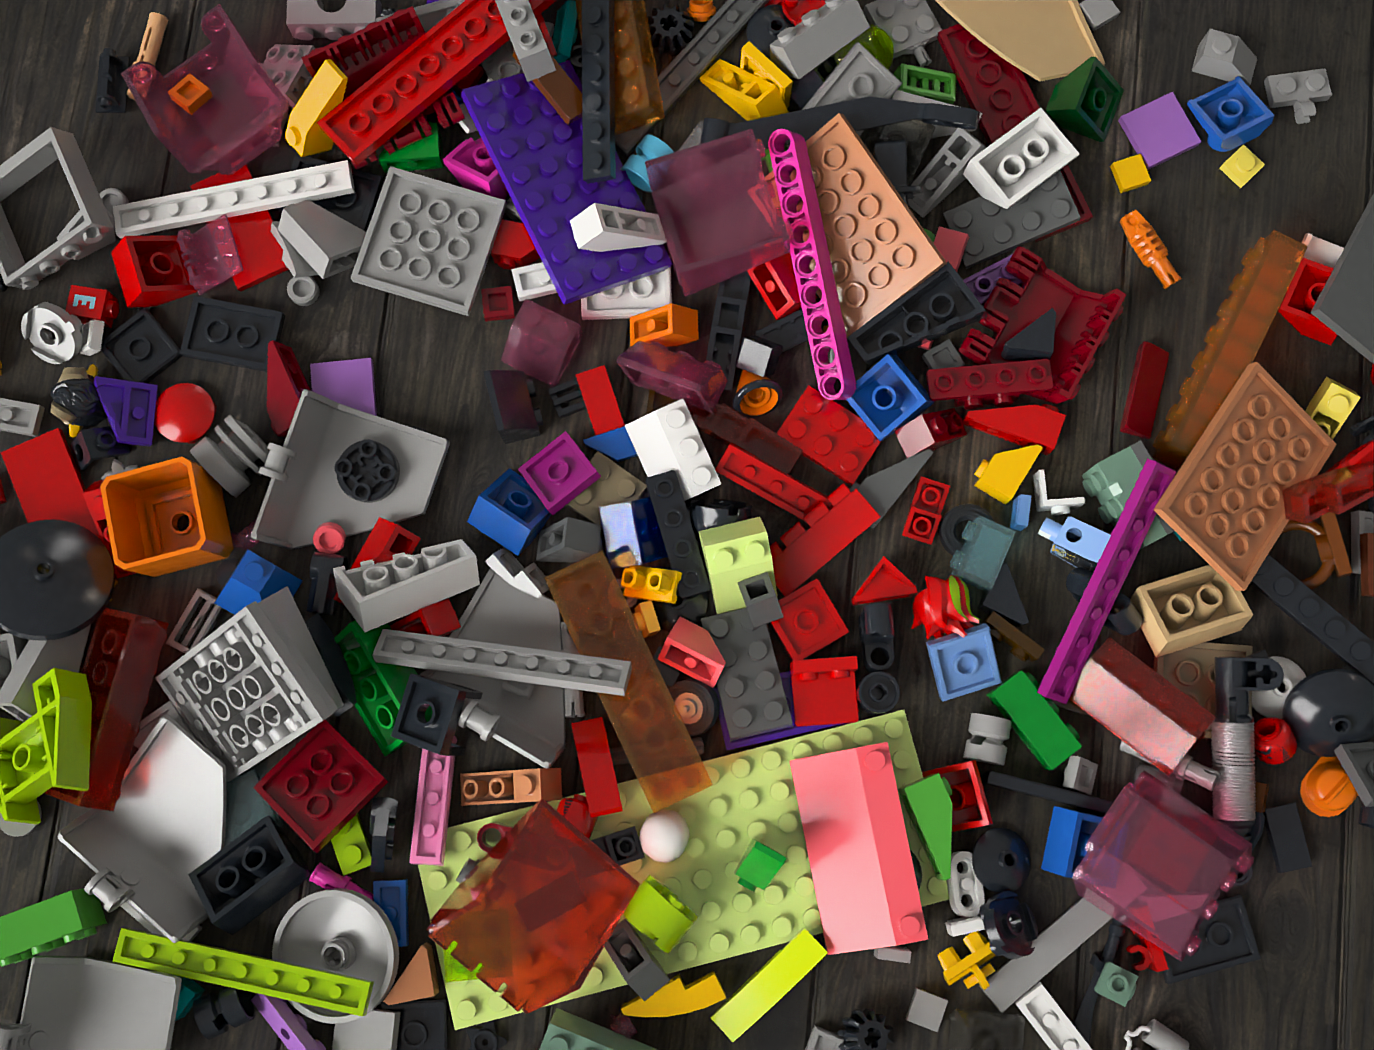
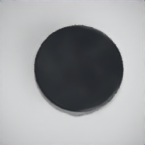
(367, 471)

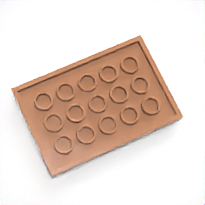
(869, 230)
(1232, 482)

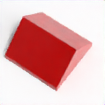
(967, 797)

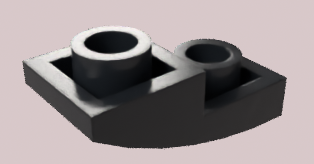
(621, 846)

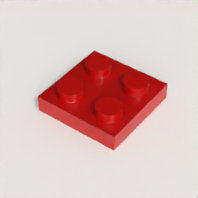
(808, 621)

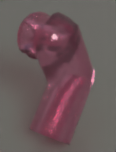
(243, 539)

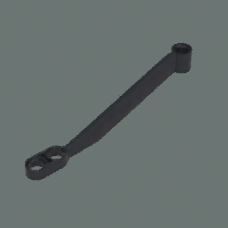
(861, 114)

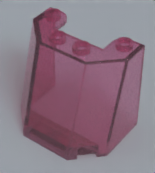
(231, 125)
(717, 210)
(1160, 865)

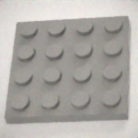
(429, 241)

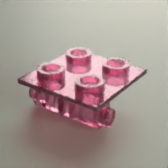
(210, 254)

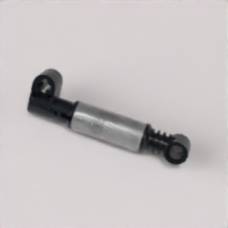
(1234, 743)

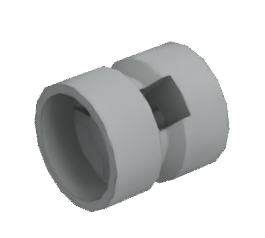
(987, 739)

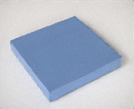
(964, 663)

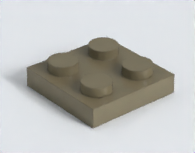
(612, 487)

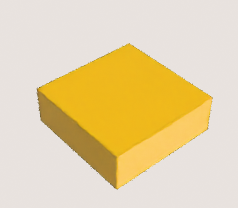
(1130, 173)

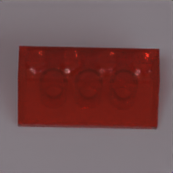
(1140, 706)

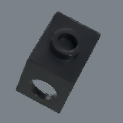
(96, 444)

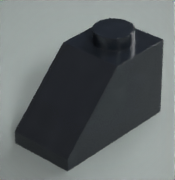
(807, 86)

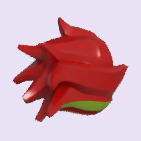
(943, 607)

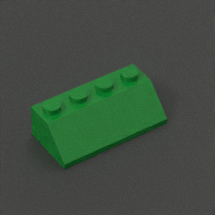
(376, 685)

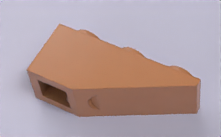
(511, 786)

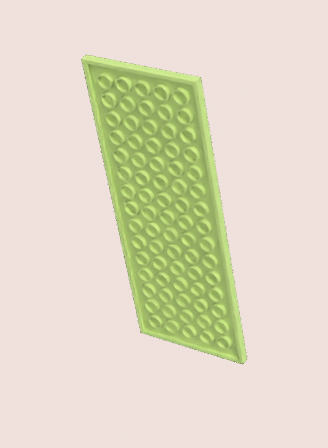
(748, 800)

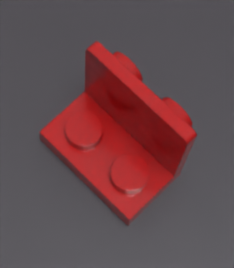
(824, 691)

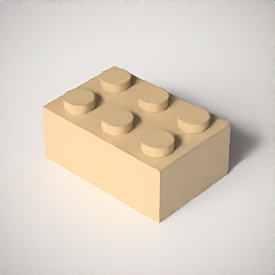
(1189, 610)

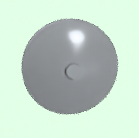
(340, 935)

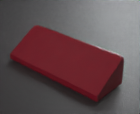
(1144, 390)

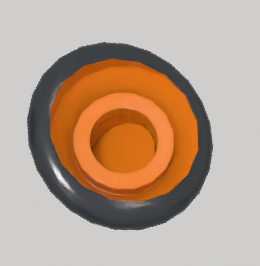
(756, 395)

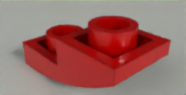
(600, 400)
(925, 510)

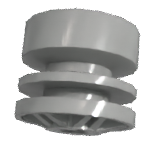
(232, 455)

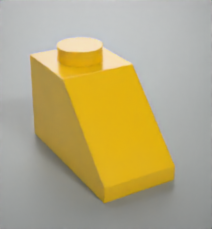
(1005, 472)

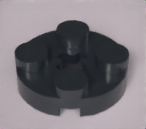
(998, 914)

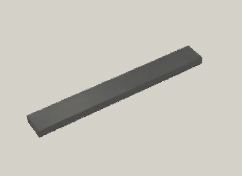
(694, 61)

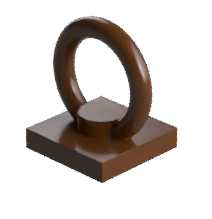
(1329, 547)

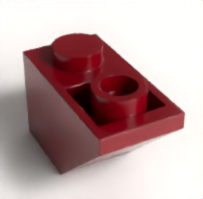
(930, 431)

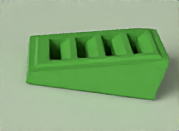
(924, 75)

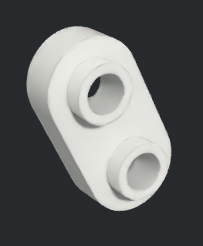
(964, 884)

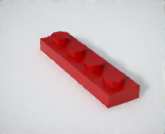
(769, 482)

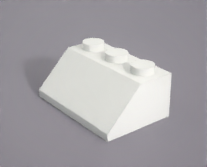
(1020, 160)
(670, 442)

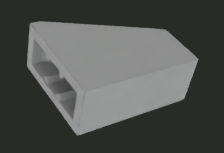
(321, 237)

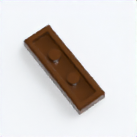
(560, 92)

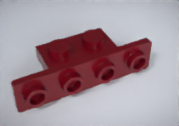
(989, 382)

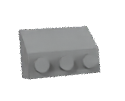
(817, 37)

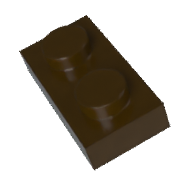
(1022, 645)

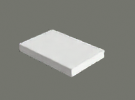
(629, 298)

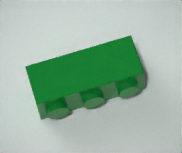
(1035, 719)

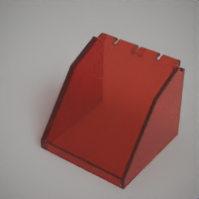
(535, 910)

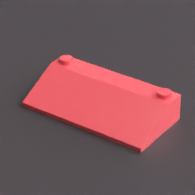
(858, 849)

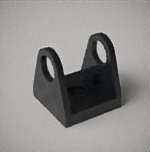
(446, 703)

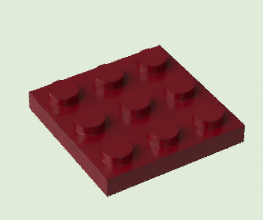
(320, 785)

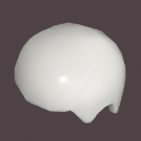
(664, 836)

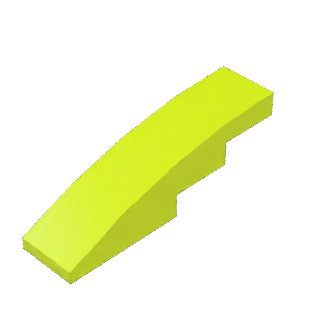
(768, 985)

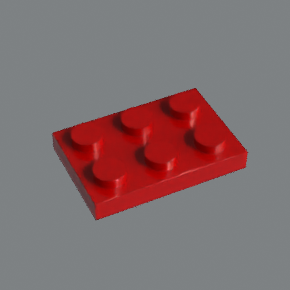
(829, 435)

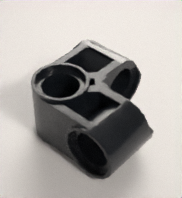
(1123, 615)
(877, 634)

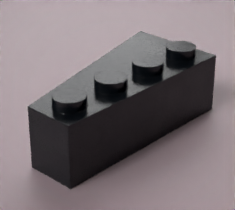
(923, 314)

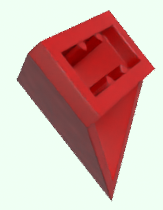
(884, 584)

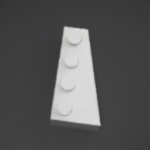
(406, 583)

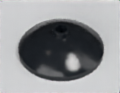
(1324, 700)

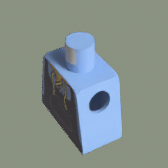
(1087, 546)

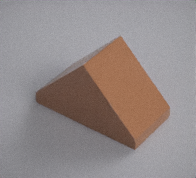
(417, 980)

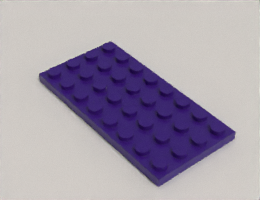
(544, 176)

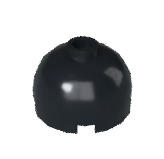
(717, 513)

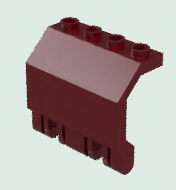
(368, 52)
(1079, 325)

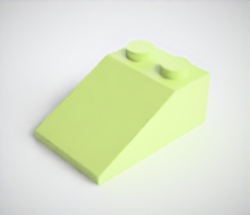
(733, 555)

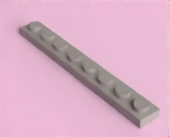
(503, 662)

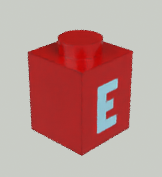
(92, 304)

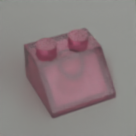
(541, 342)

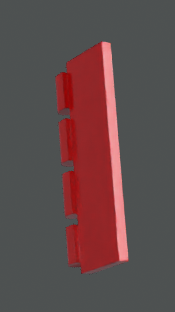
(827, 536)

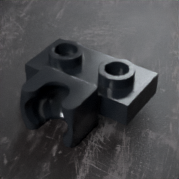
(382, 826)

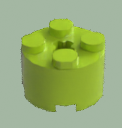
(659, 914)

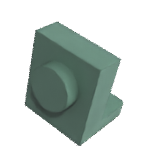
(1116, 984)

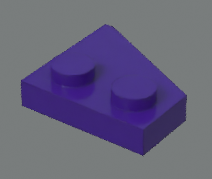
(128, 408)

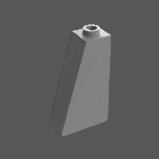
(34, 662)

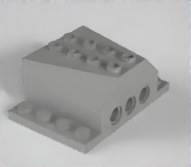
(252, 684)

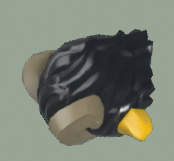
(77, 399)

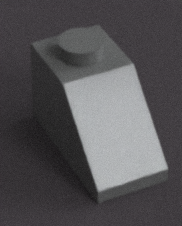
(1224, 57)

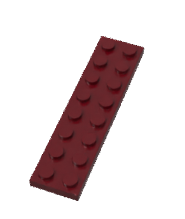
(1000, 95)

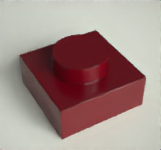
(498, 303)

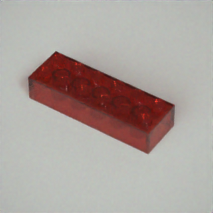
(119, 678)

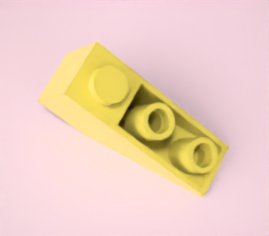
(1332, 406)

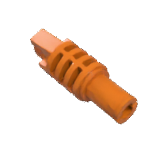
(1149, 247)

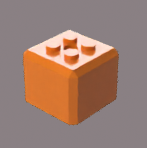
(144, 515)

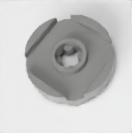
(64, 326)

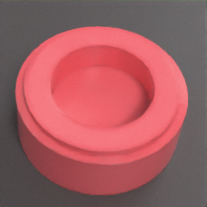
(329, 538)

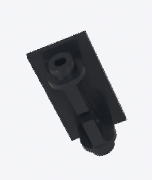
(111, 84)

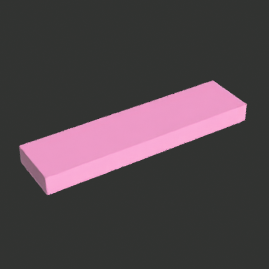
(432, 808)

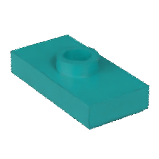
(565, 31)

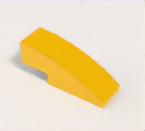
(677, 998)

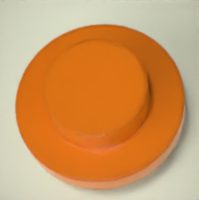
(701, 10)

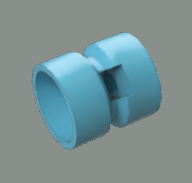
(647, 149)

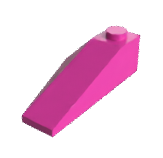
(475, 169)

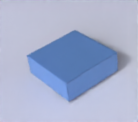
(1020, 512)

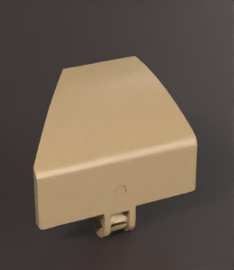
(1034, 35)

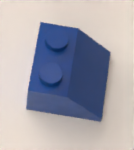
(889, 397)
(509, 512)
(1067, 840)

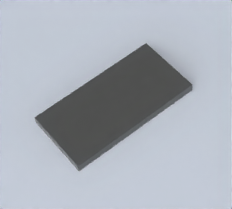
(1348, 295)

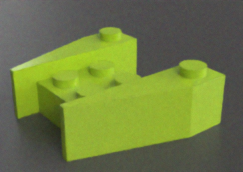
(46, 748)

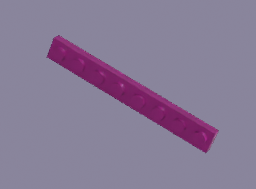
(1106, 582)

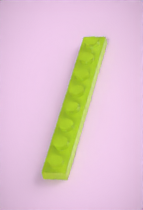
(244, 971)

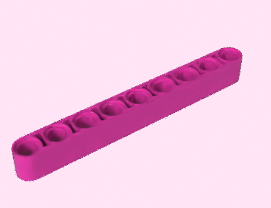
(822, 276)

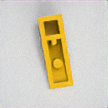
(743, 91)
(319, 99)

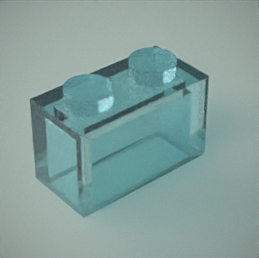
(982, 552)

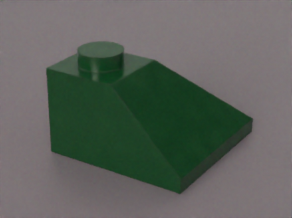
(1086, 100)

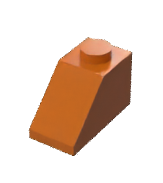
(667, 325)

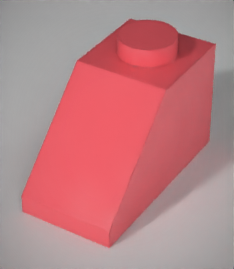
(693, 652)

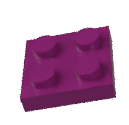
(559, 473)

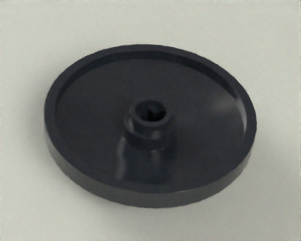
(52, 579)

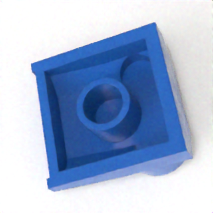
(1231, 115)

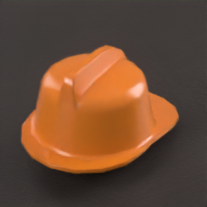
(1327, 788)

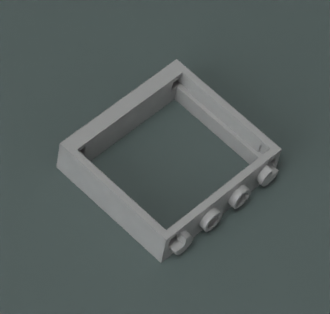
(19, 170)

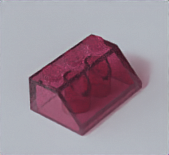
(674, 374)

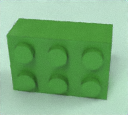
(49, 925)

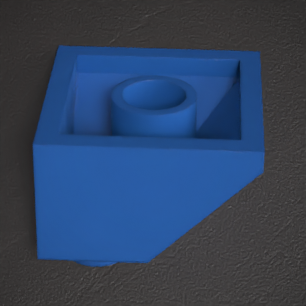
(254, 581)

